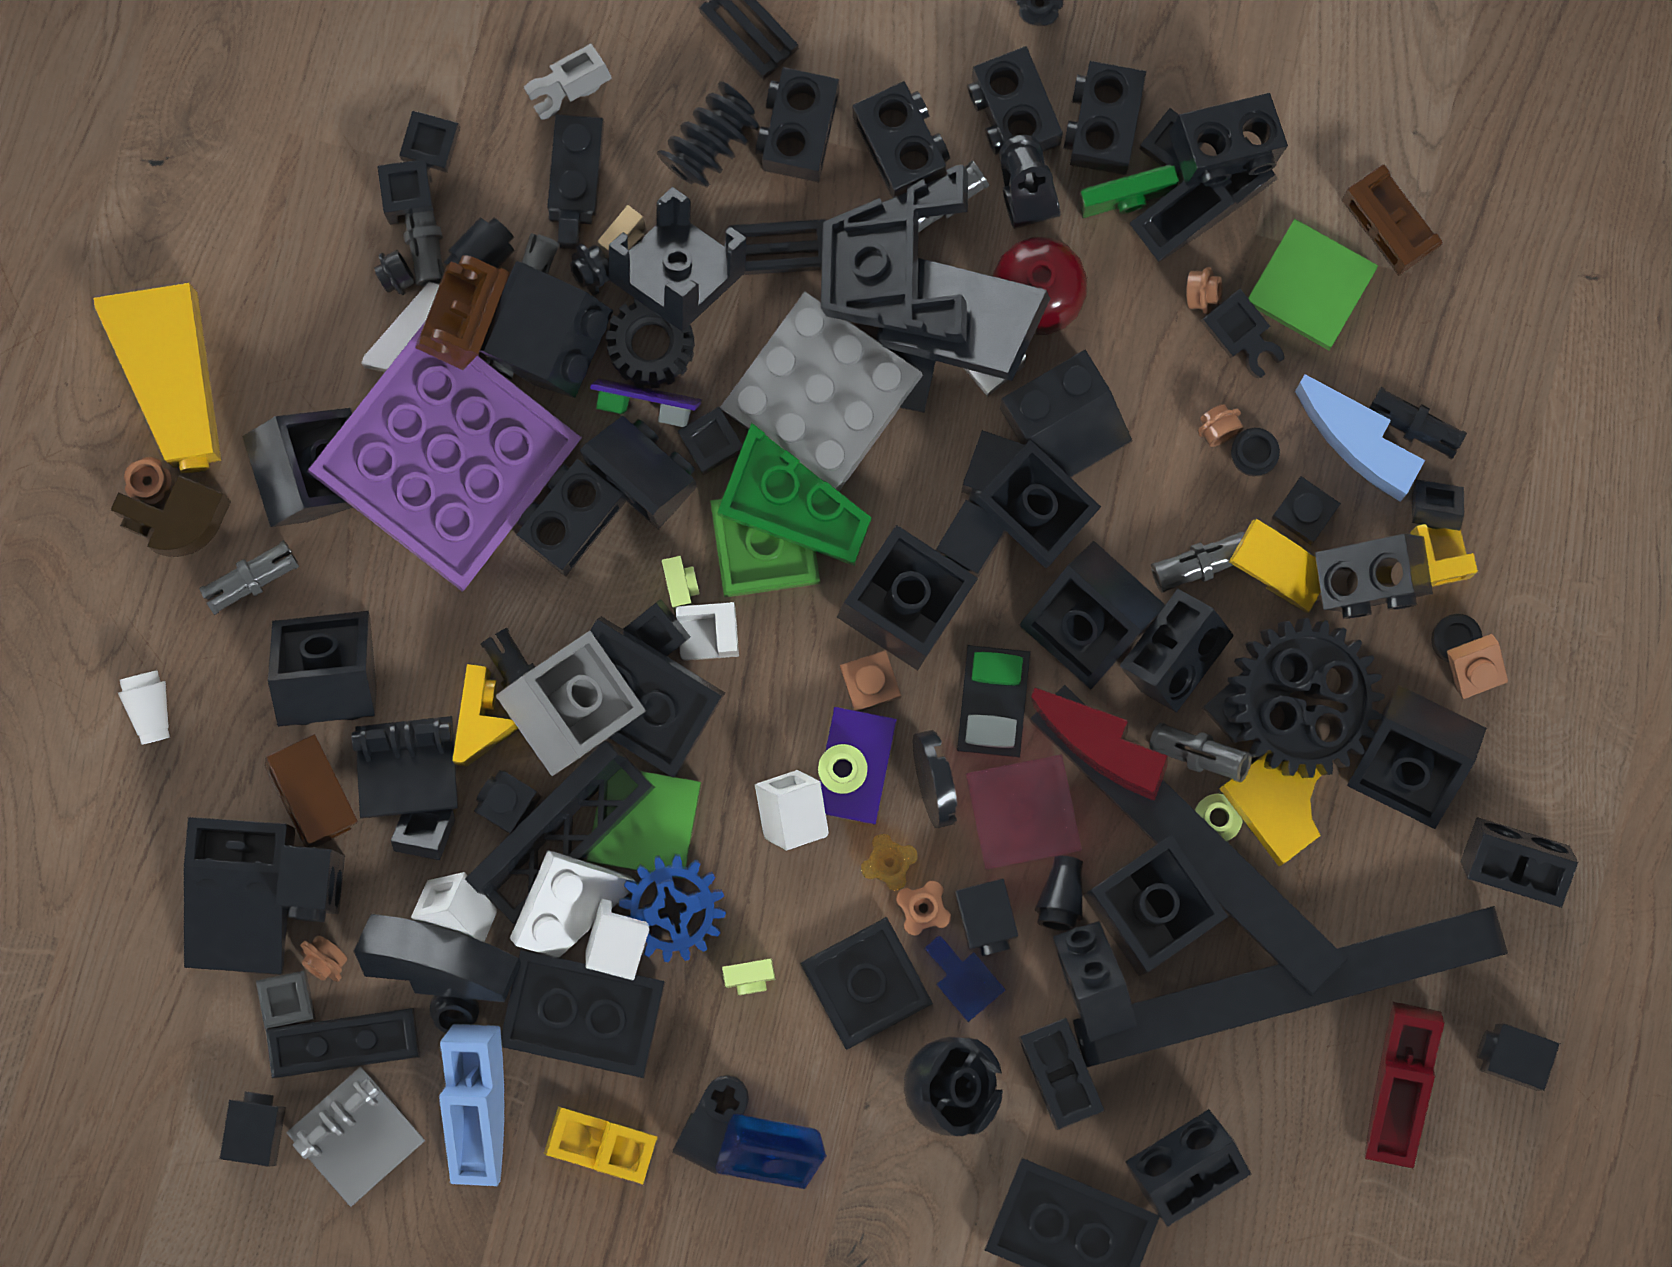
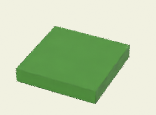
(1312, 284)
(759, 561)
(655, 827)

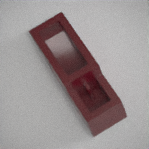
(1101, 743)
(1404, 1084)

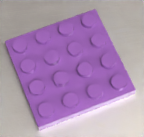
(444, 459)

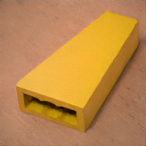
(165, 361)

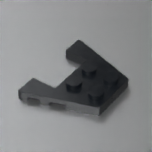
(874, 262)

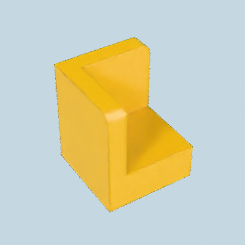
(1446, 555)

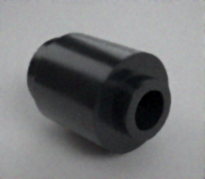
(485, 242)

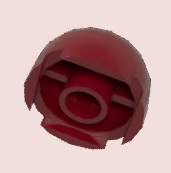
(1052, 267)

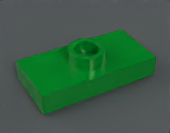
(1129, 192)

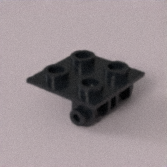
(405, 767)

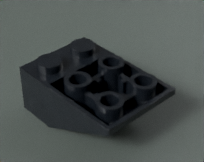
(232, 895)

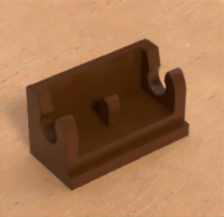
(1390, 220)
(462, 311)
(310, 792)

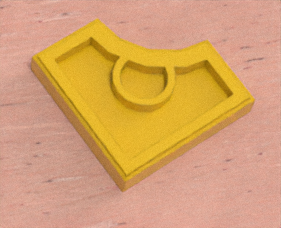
(1275, 808)

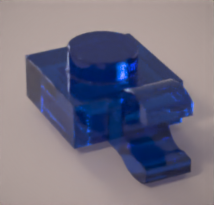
(967, 982)

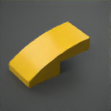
(1278, 564)
(600, 1145)

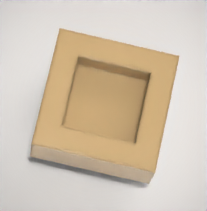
(629, 222)

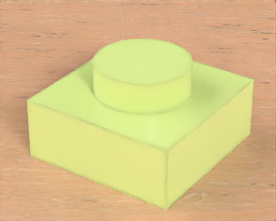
(680, 582)
(749, 976)

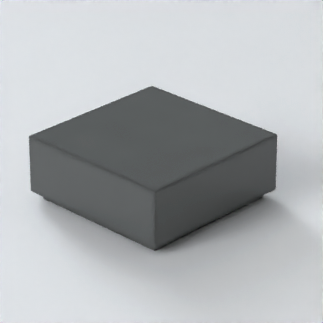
(285, 999)

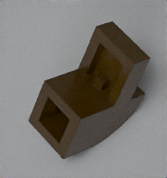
(183, 526)

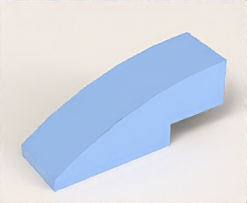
(1357, 437)
(473, 1103)

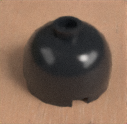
(953, 1086)

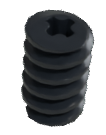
(710, 135)

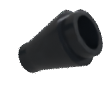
(1061, 897)

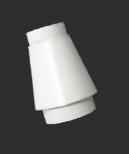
(146, 705)

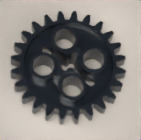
(1296, 741)

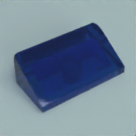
(770, 1151)

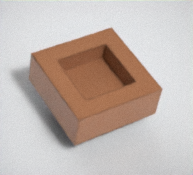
(1477, 666)
(870, 681)

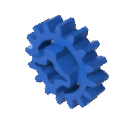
(694, 901)

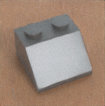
(570, 703)

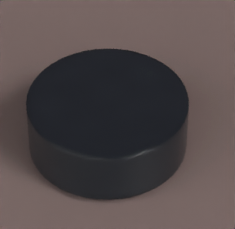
(1453, 632)

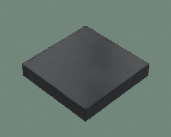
(866, 983)

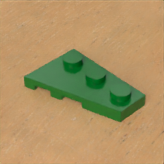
(791, 502)

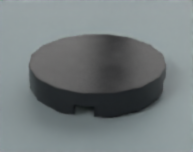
(934, 779)

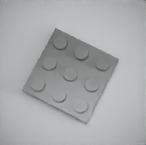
(822, 391)

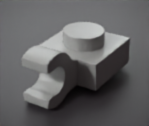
(571, 77)

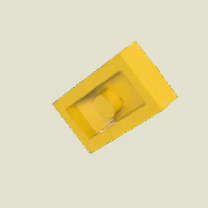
(476, 731)

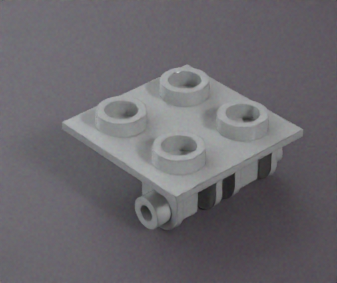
(355, 1136)

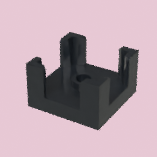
(677, 265)

